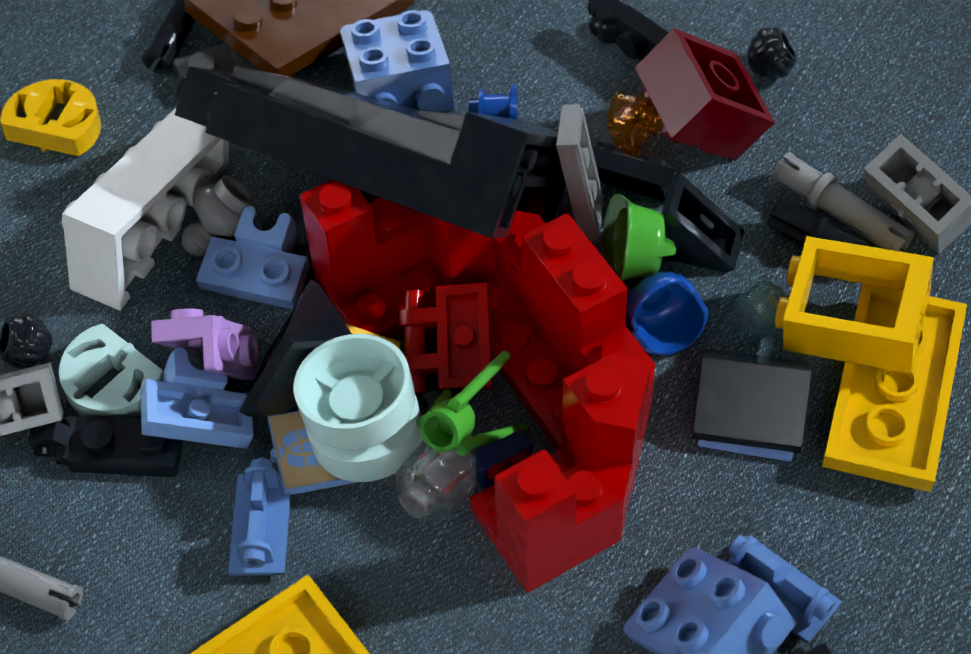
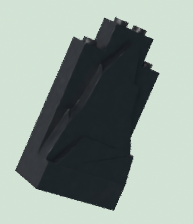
(441, 164)

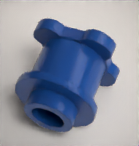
(496, 104)

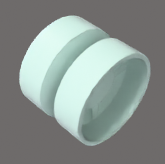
(358, 407)

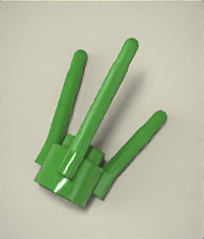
(452, 421)

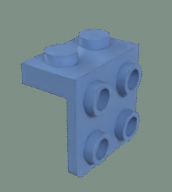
(400, 61)
(710, 610)

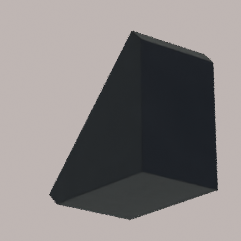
(699, 228)

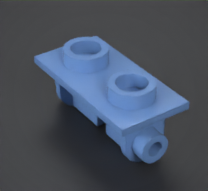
(259, 522)
(801, 596)

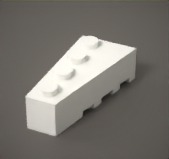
(137, 205)

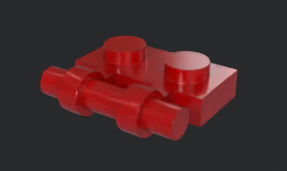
(463, 335)

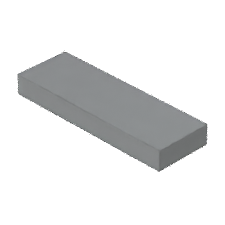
(580, 170)

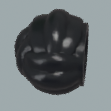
(771, 53)
(24, 341)

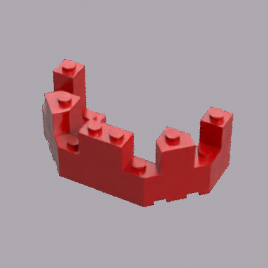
(568, 364)

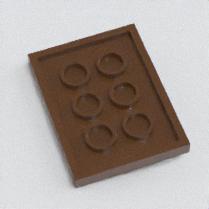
(286, 33)

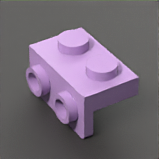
(225, 345)

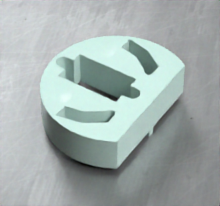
(90, 358)

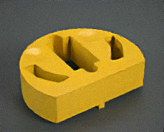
(71, 133)

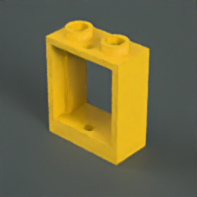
(847, 339)

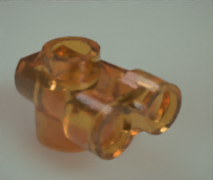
(631, 121)

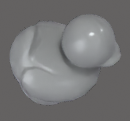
(219, 212)

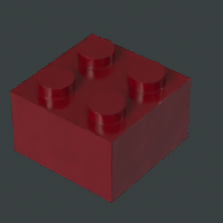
(703, 95)

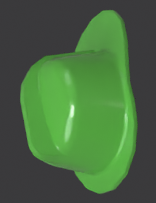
(634, 239)

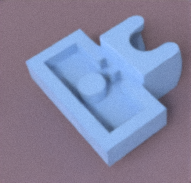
(256, 264)
(193, 406)

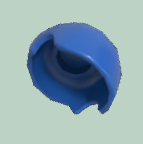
(665, 313)

